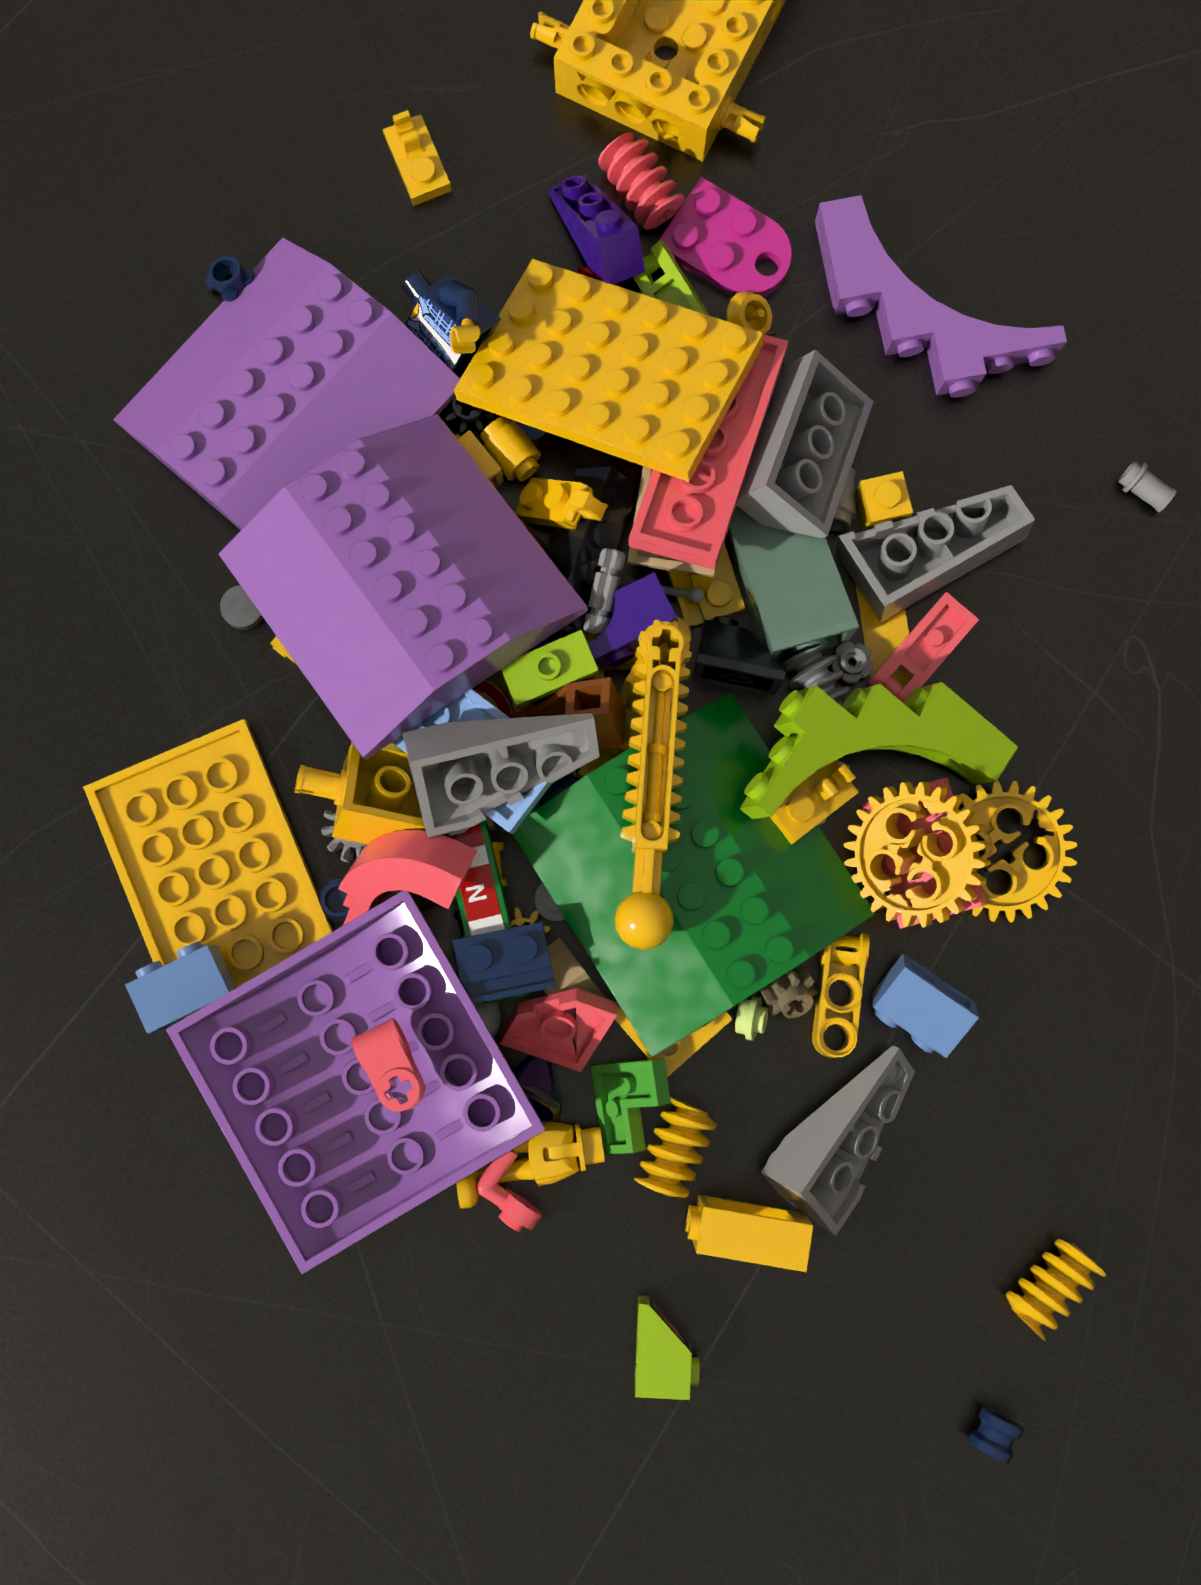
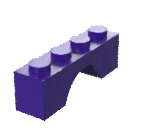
(634, 612)

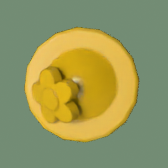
(750, 311)

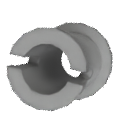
(1146, 486)

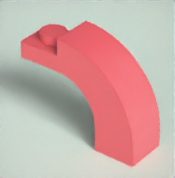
(406, 862)

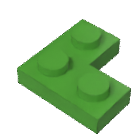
(620, 1093)

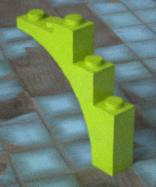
(928, 724)

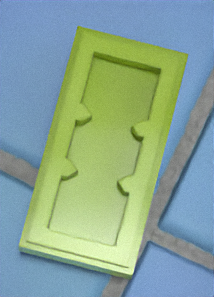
(549, 669)

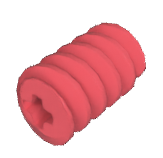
(639, 182)

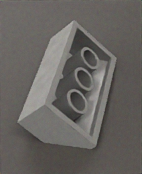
(805, 448)

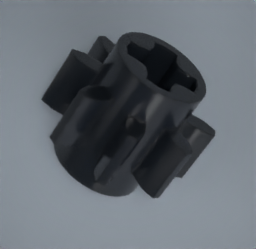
(474, 422)

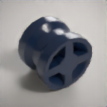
(996, 1435)

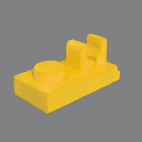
(416, 158)
(814, 800)

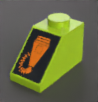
(662, 1356)

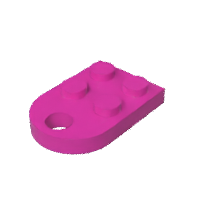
(725, 239)

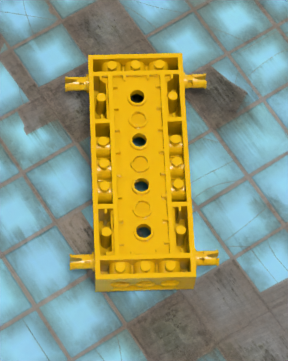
(684, 101)

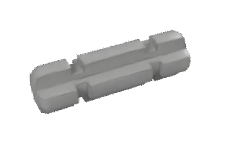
(602, 594)

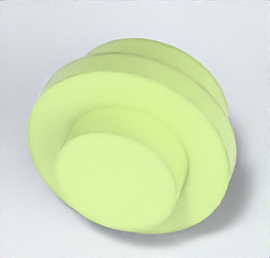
(751, 1018)

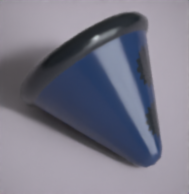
(539, 1086)

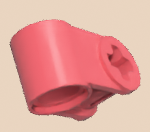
(384, 1057)

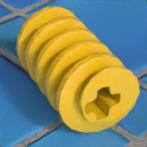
(677, 1149)
(1053, 1286)

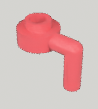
(516, 1210)

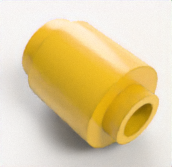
(511, 449)

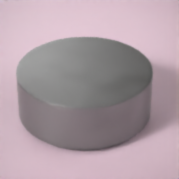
(239, 609)

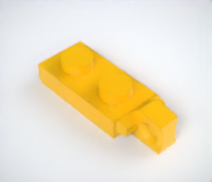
(558, 503)

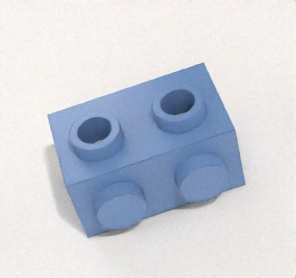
(180, 987)
(924, 1006)

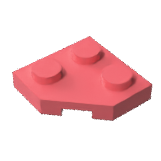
(560, 1027)

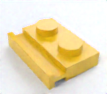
(721, 593)

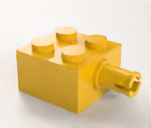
(369, 794)

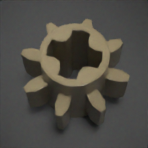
(790, 993)

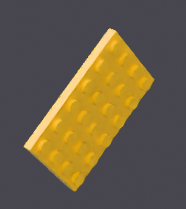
(610, 369)
(210, 854)

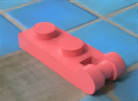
(926, 646)

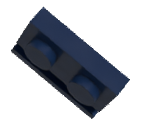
(504, 962)

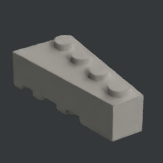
(923, 553)

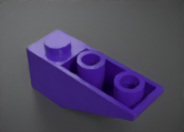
(600, 229)

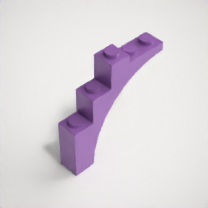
(908, 318)

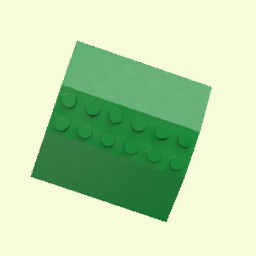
(736, 886)

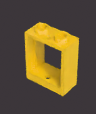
(750, 1232)

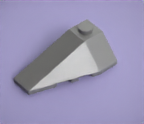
(481, 764)
(827, 1153)

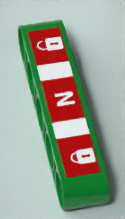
(482, 894)

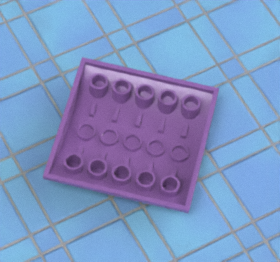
(283, 383)
(398, 579)
(302, 1108)

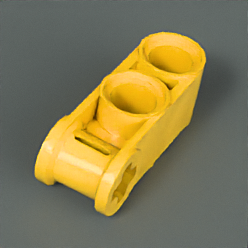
(848, 969)

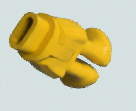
(551, 1157)

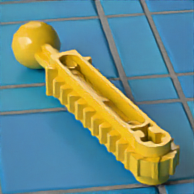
(645, 917)

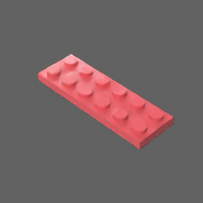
(693, 517)

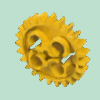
(952, 871)
(1026, 884)

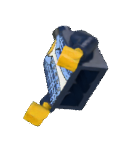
(449, 318)

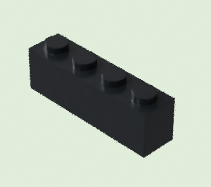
(579, 550)

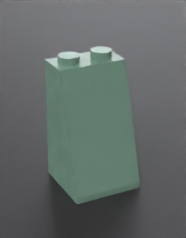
(789, 588)

